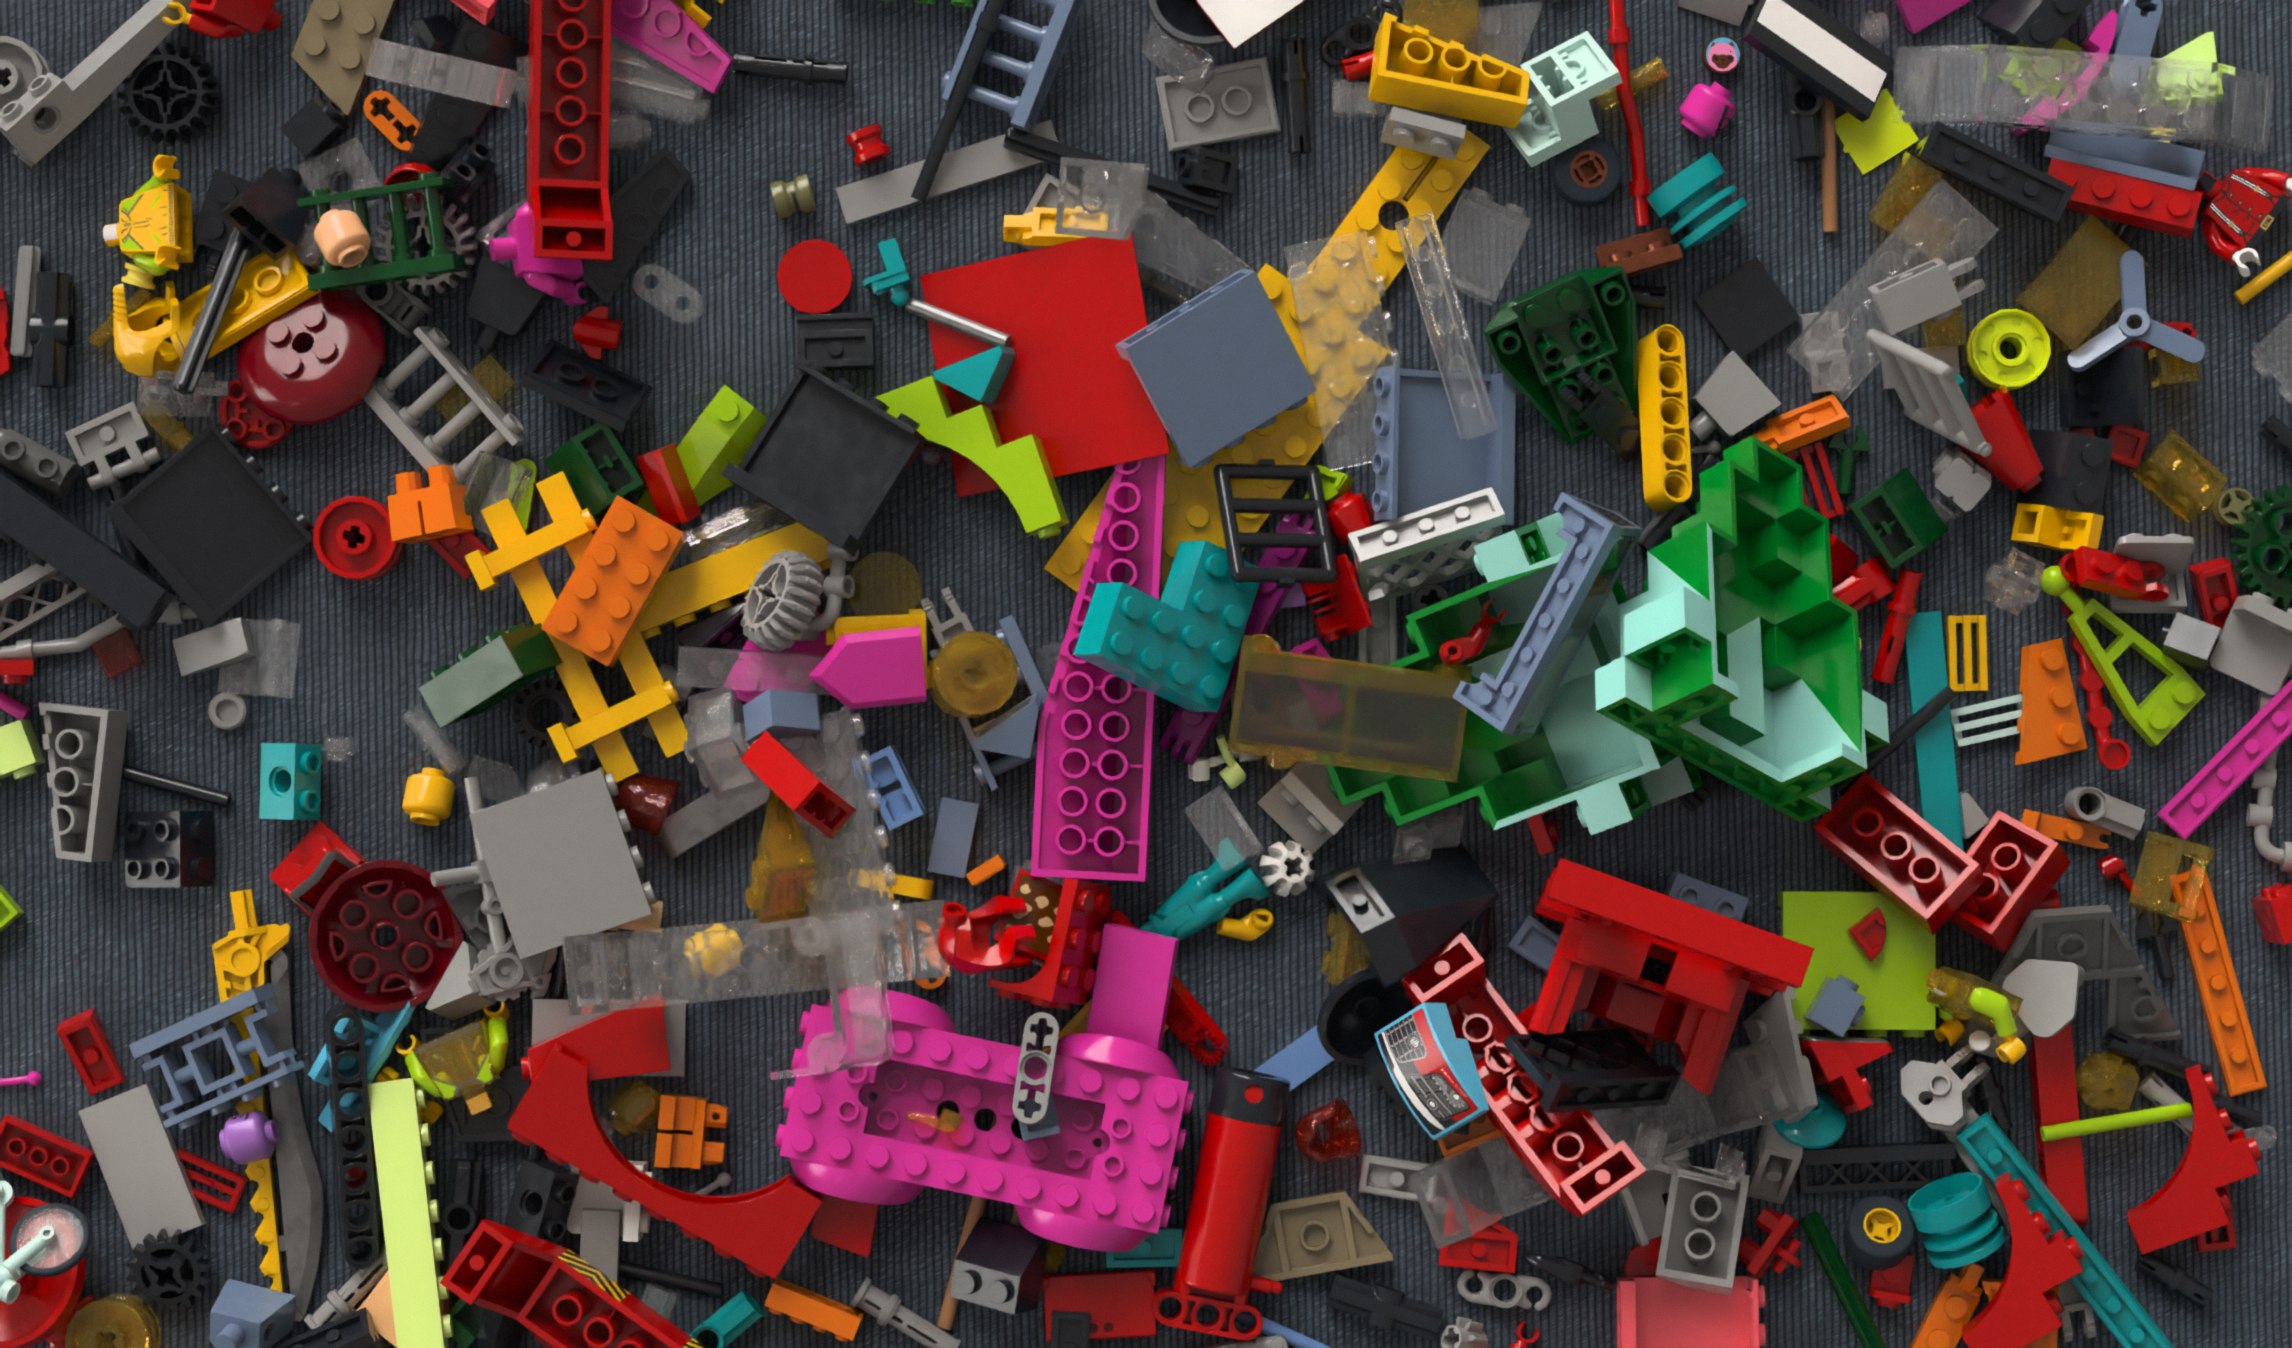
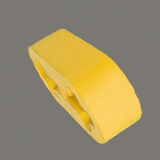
(913, 887)

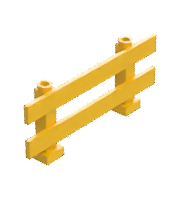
(599, 723)

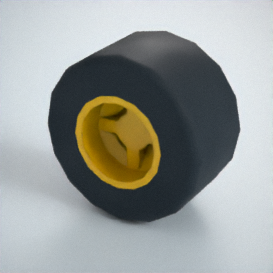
(1880, 1218)

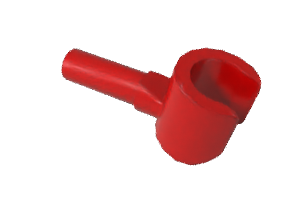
(2113, 866)

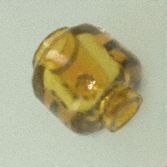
(634, 1107)

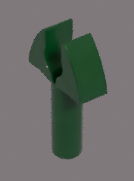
(1847, 457)

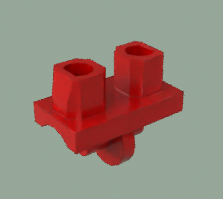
(1779, 1230)

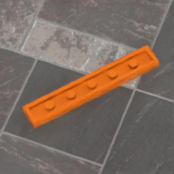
(2220, 993)

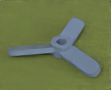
(2134, 308)

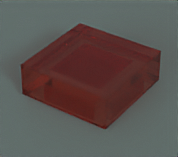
(118, 653)

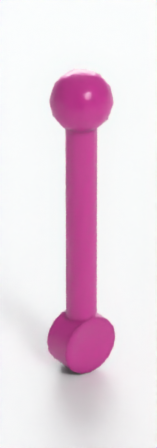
(33, 1078)

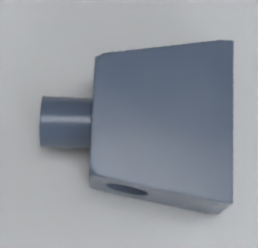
(250, 1316)

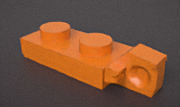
(1804, 425)
(1950, 1309)

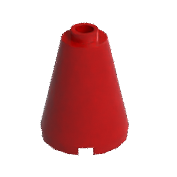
(2013, 453)

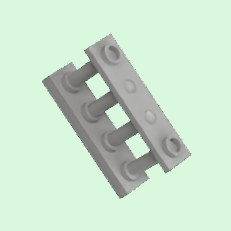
(405, 420)

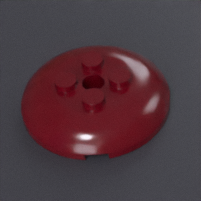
(328, 377)
(391, 973)

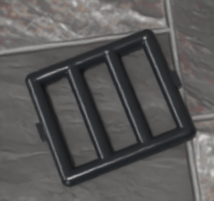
(1236, 540)

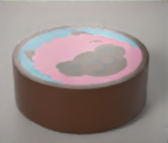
(1722, 55)

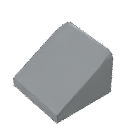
(1971, 815)

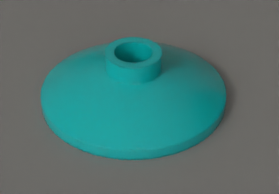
(1819, 1127)

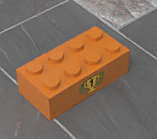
(614, 581)

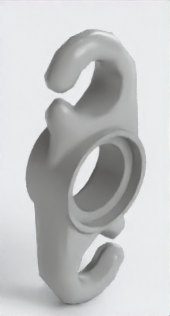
(1486, 1294)

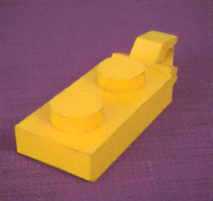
(1035, 228)

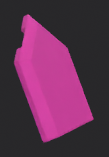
(874, 668)

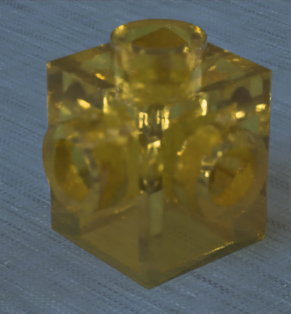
(2107, 1081)

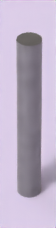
(957, 323)

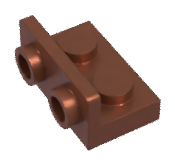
(1640, 252)

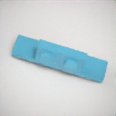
(379, 1042)

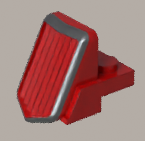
(314, 866)
(1835, 1063)

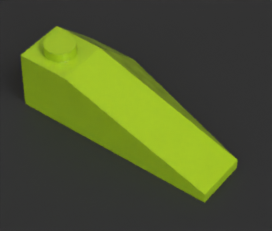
(716, 438)

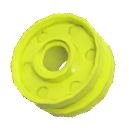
(2026, 335)

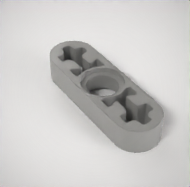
(1049, 1041)

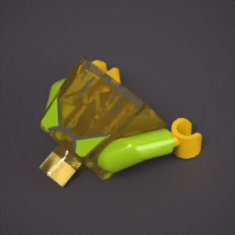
(1975, 1002)
(461, 1060)

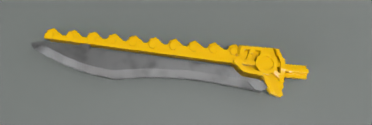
(241, 965)

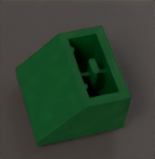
(597, 468)
(1895, 519)

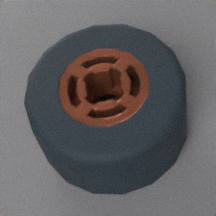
(1582, 184)

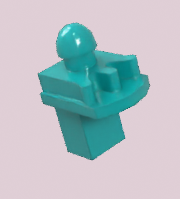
(894, 278)

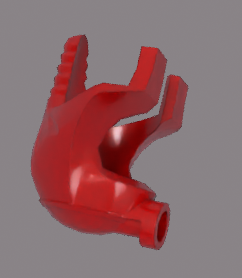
(965, 936)

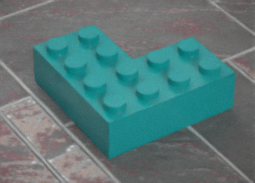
(1177, 643)

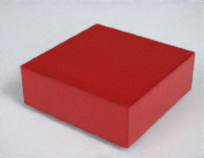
(2128, 445)

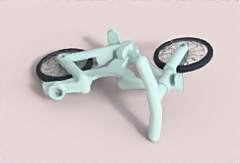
(41, 1244)

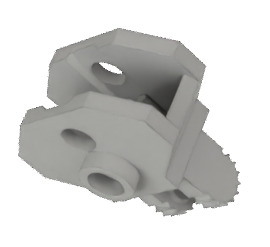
(1940, 1083)

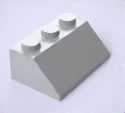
(1702, 1234)

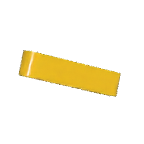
(1655, 432)

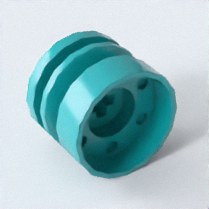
(1697, 202)
(1956, 1220)

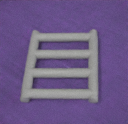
(1929, 392)

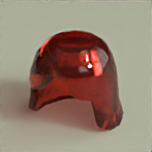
(646, 800)
(1341, 1126)

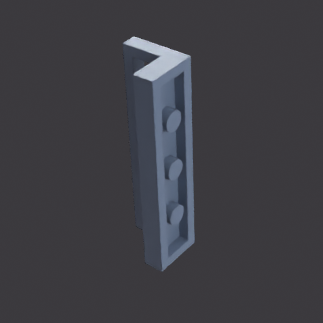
(2133, 157)

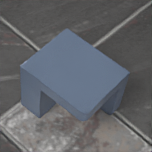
(1047, 1126)

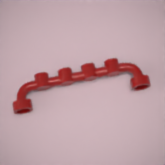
(2111, 753)

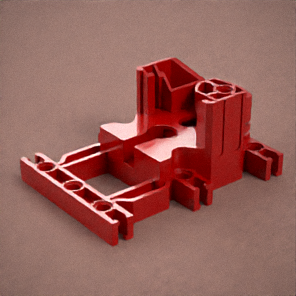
(1709, 956)

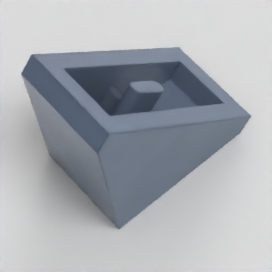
(782, 714)
(1012, 731)

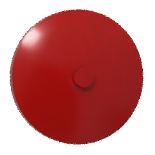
(42, 1301)

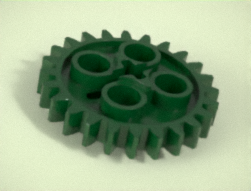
(2262, 535)

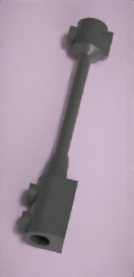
(37, 464)

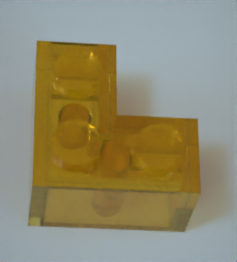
(1903, 191)

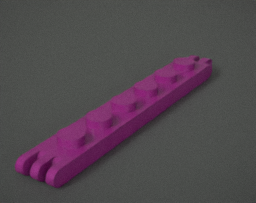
(1194, 728)

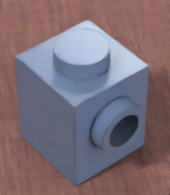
(1836, 1005)

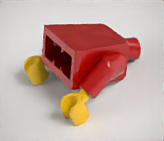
(227, 17)

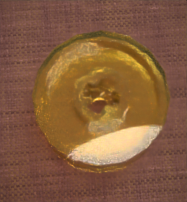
(988, 659)
(116, 1313)

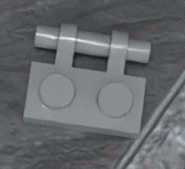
(111, 434)

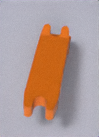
(2065, 829)

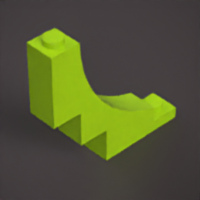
(1016, 467)

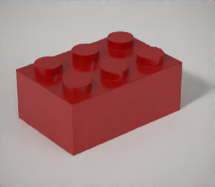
(2018, 875)

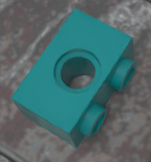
(290, 781)

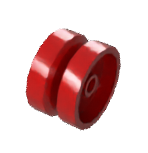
(336, 534)

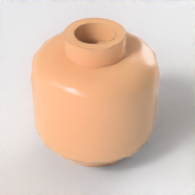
(342, 238)

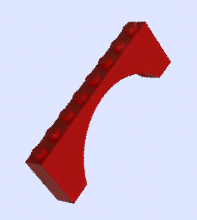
(751, 1226)

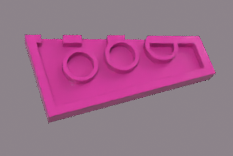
(671, 38)

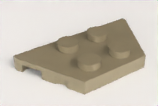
(338, 44)
(1316, 1237)

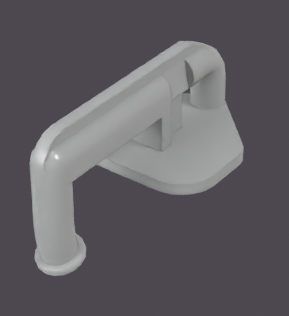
(2048, 1001)

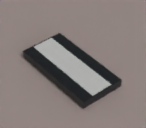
(1820, 53)

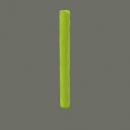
(2116, 1121)

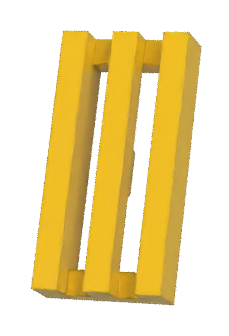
(1981, 647)

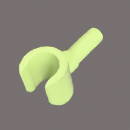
(1233, 773)

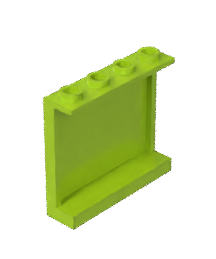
(1890, 983)

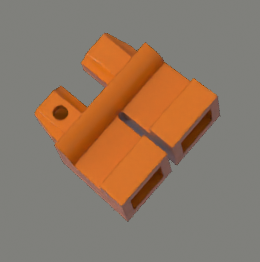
(427, 512)
(688, 1148)

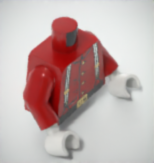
(2241, 211)

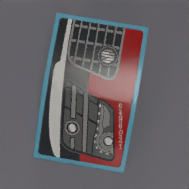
(1432, 1069)

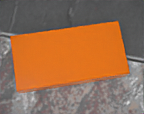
(986, 870)

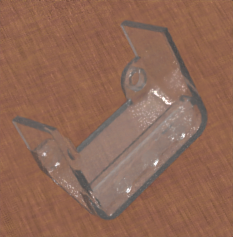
(856, 991)

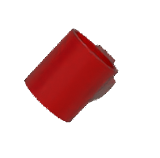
(1864, 585)

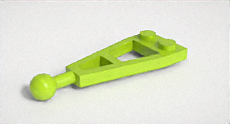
(2172, 696)

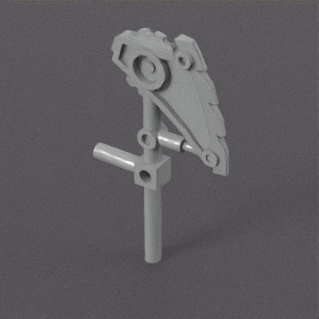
(499, 967)

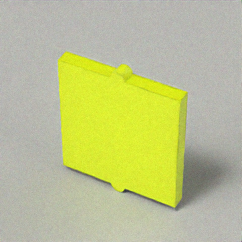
(1875, 138)

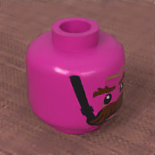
(1707, 110)

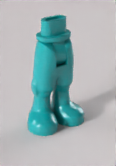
(1197, 906)

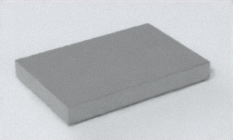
(1229, 109)

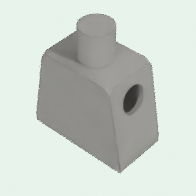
(1730, 400)

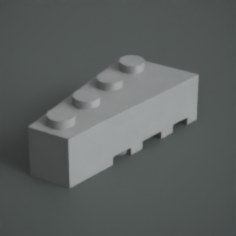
(84, 776)

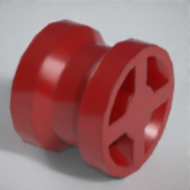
(868, 145)

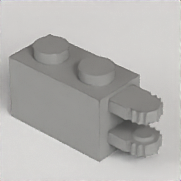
(1922, 294)

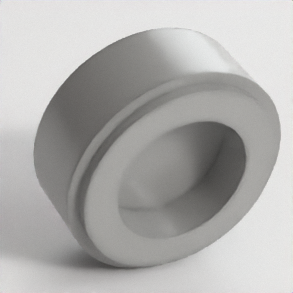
(228, 711)

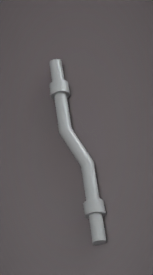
(30, 650)

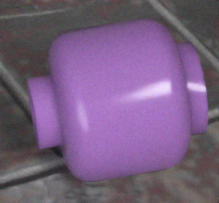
(249, 1137)

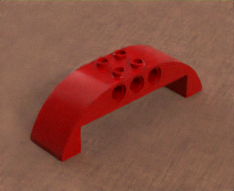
(1561, 1150)

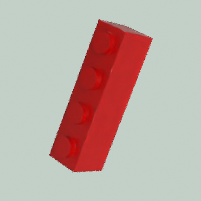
(2128, 198)

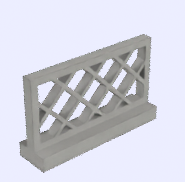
(1418, 536)

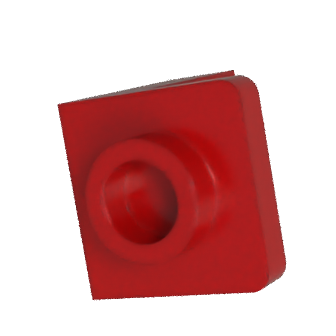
(1544, 831)
(1893, 1284)

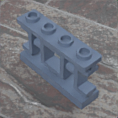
(205, 1030)

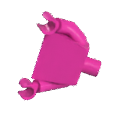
(544, 274)

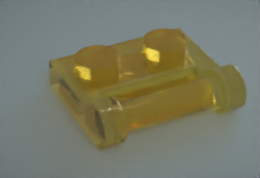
(2159, 871)

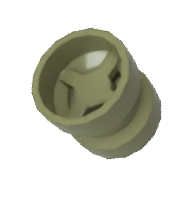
(784, 197)

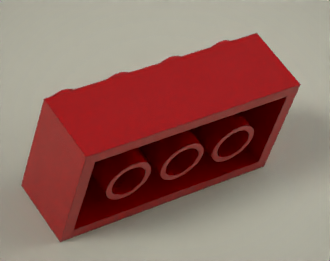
(1899, 853)

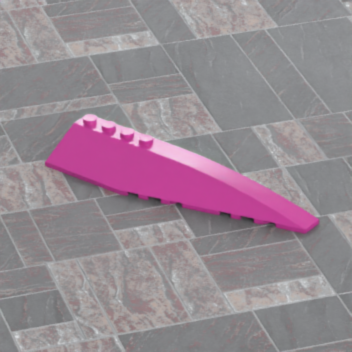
(1095, 725)

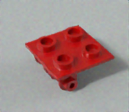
(1343, 601)

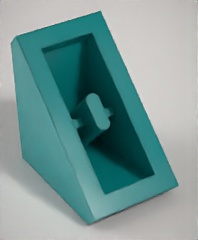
(980, 374)

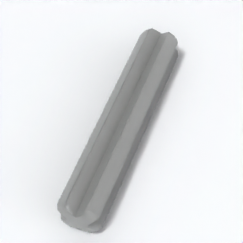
(25, 299)

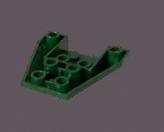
(1567, 327)

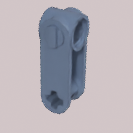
(2135, 32)

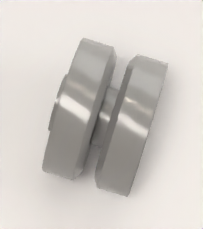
(21, 66)

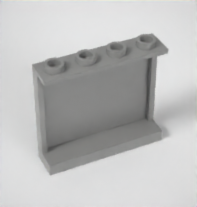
(563, 862)

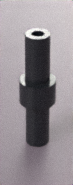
(2234, 1110)

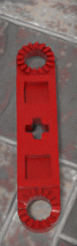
(1185, 1014)

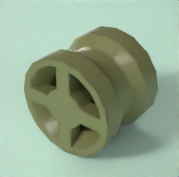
(2239, 500)

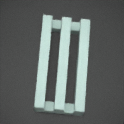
(1958, 727)

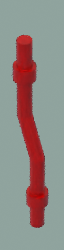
(1640, 186)

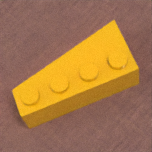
(1444, 77)

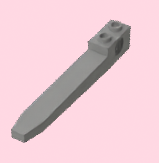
(87, 85)

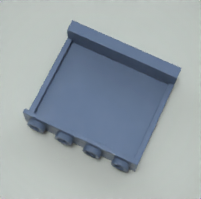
(1218, 367)
(1420, 449)

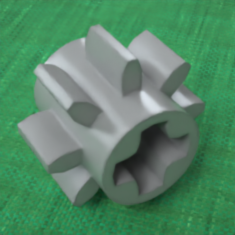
(1464, 1335)

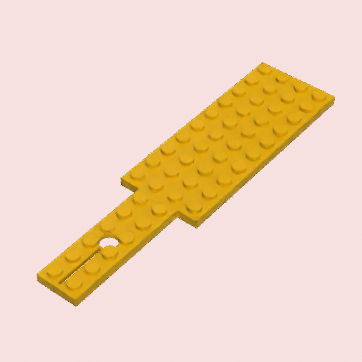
(1294, 437)

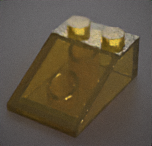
(2077, 283)
(781, 867)

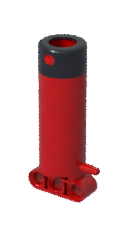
(1229, 1205)

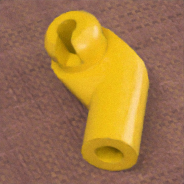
(1248, 927)

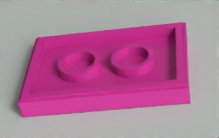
(1133, 984)

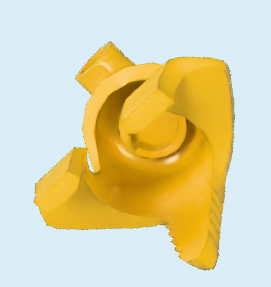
(137, 341)

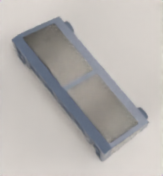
(1560, 620)

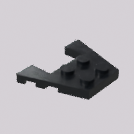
(504, 1096)

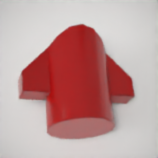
(597, 332)

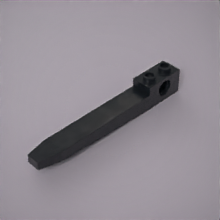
(539, 1209)

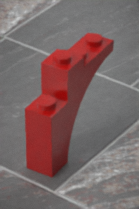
(2213, 1158)
(2037, 1262)

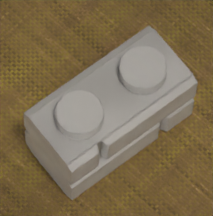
(1961, 477)

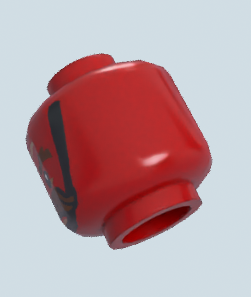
(1350, 514)

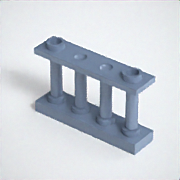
(1036, 74)
(1026, 673)

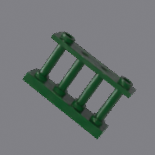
(403, 263)

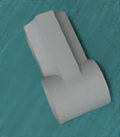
(2106, 812)

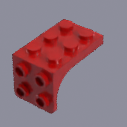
(1072, 950)

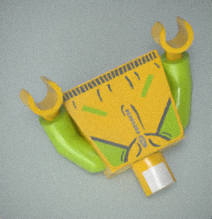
(155, 222)

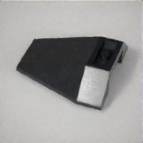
(1407, 908)

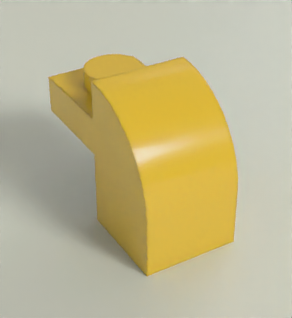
(2056, 528)

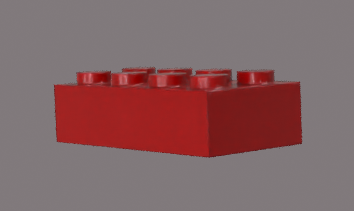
(43, 1156)

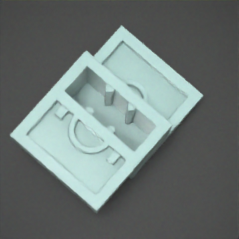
(1560, 95)

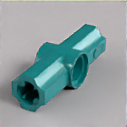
(730, 1319)

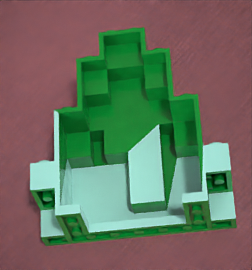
(1743, 646)
(1573, 747)

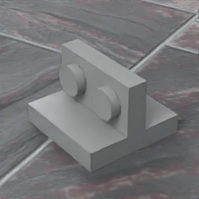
(1306, 806)

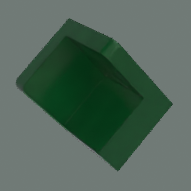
(466, 1323)

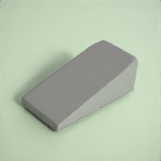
(214, 647)
(1389, 1176)

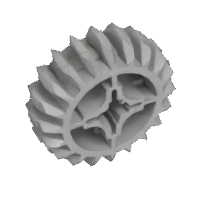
(458, 244)
(782, 600)

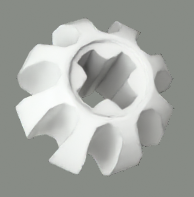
(1276, 868)

